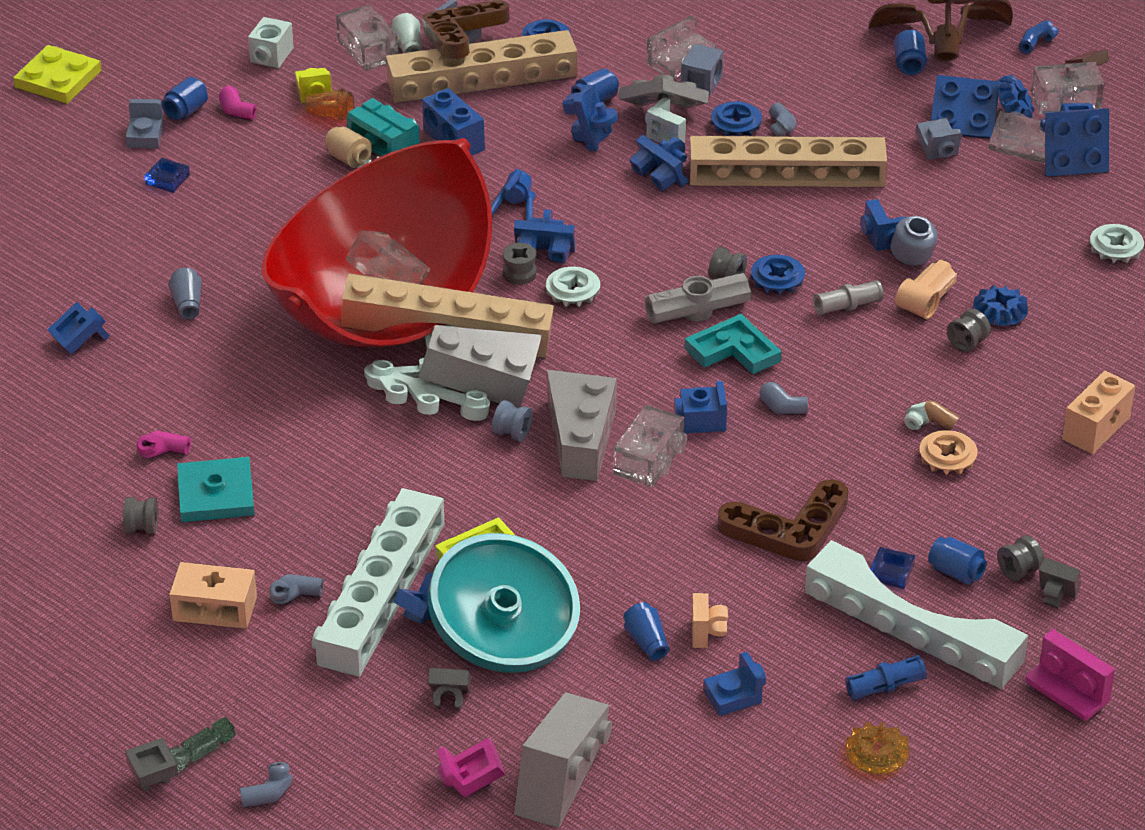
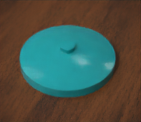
(503, 602)

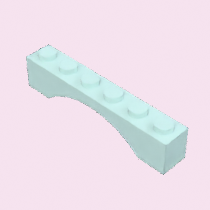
(975, 646)

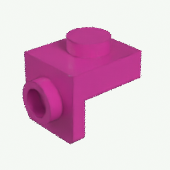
(471, 768)

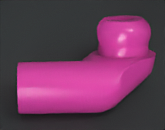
(233, 106)
(162, 442)

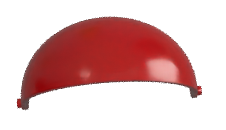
(421, 197)

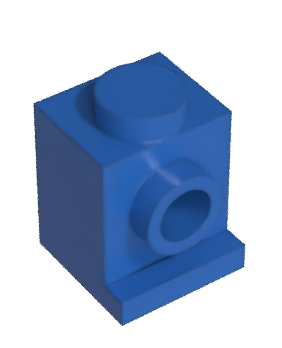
(702, 408)

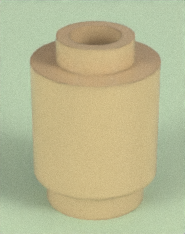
(348, 146)

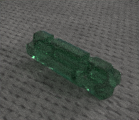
(203, 742)

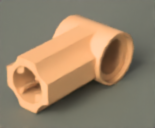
(924, 293)

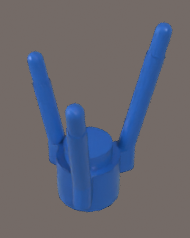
(515, 191)

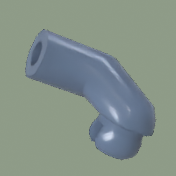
(785, 120)
(780, 401)
(293, 586)
(271, 789)

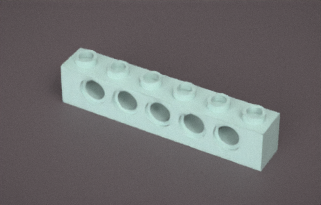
(367, 596)

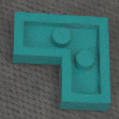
(736, 338)

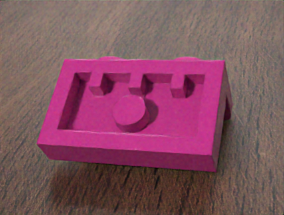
(1072, 676)

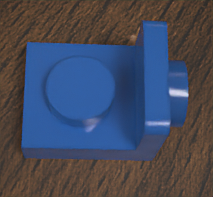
(77, 326)
(737, 687)

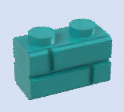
(383, 127)

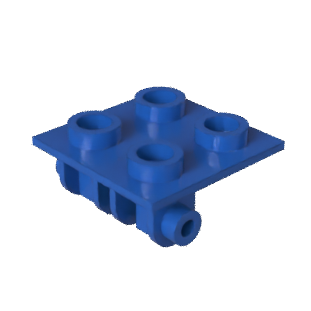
(966, 104)
(1076, 141)

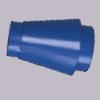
(646, 629)

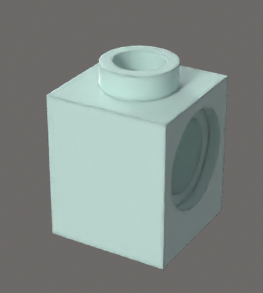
(270, 42)

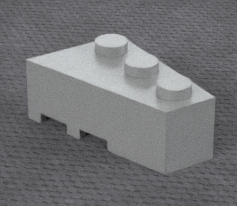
(481, 361)
(581, 420)
(559, 758)

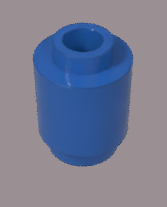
(910, 52)
(605, 83)
(184, 98)
(957, 559)

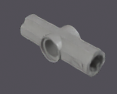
(697, 298)

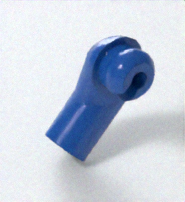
(1033, 34)

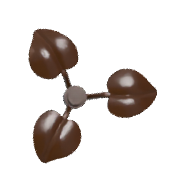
(946, 38)

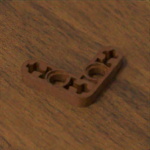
(447, 26)
(736, 521)

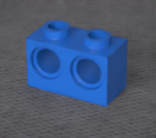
(452, 119)

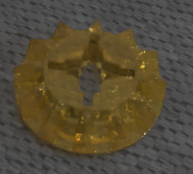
(890, 757)

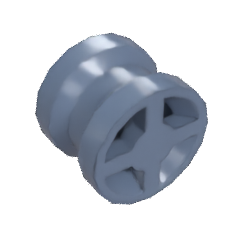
(512, 421)

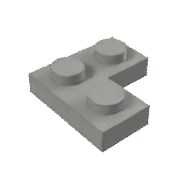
(651, 92)

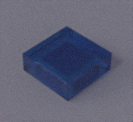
(167, 175)
(893, 567)

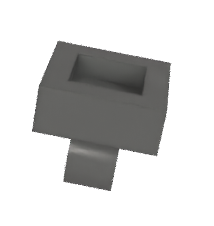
(1058, 581)
(449, 682)
(151, 763)

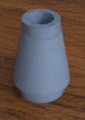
(186, 292)

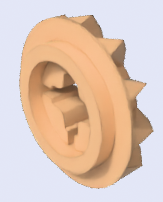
(943, 443)

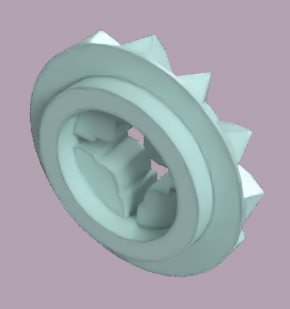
(1106, 242)
(561, 281)

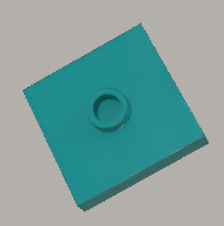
(215, 489)

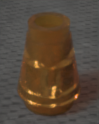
(330, 104)

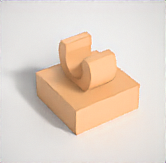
(707, 620)

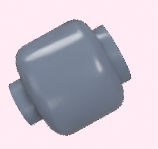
(914, 240)

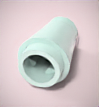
(409, 32)

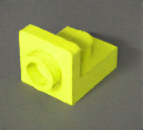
(312, 82)

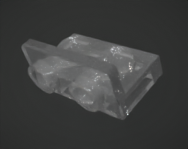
(670, 46)
(1018, 137)

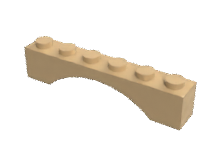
(382, 303)

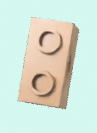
(1098, 412)
(213, 595)

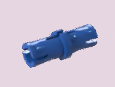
(885, 677)

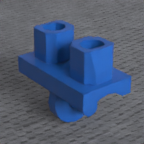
(593, 117)
(665, 158)
(548, 235)

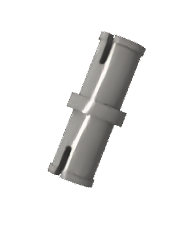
(848, 297)

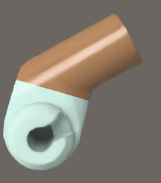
(929, 412)

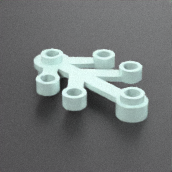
(398, 380)

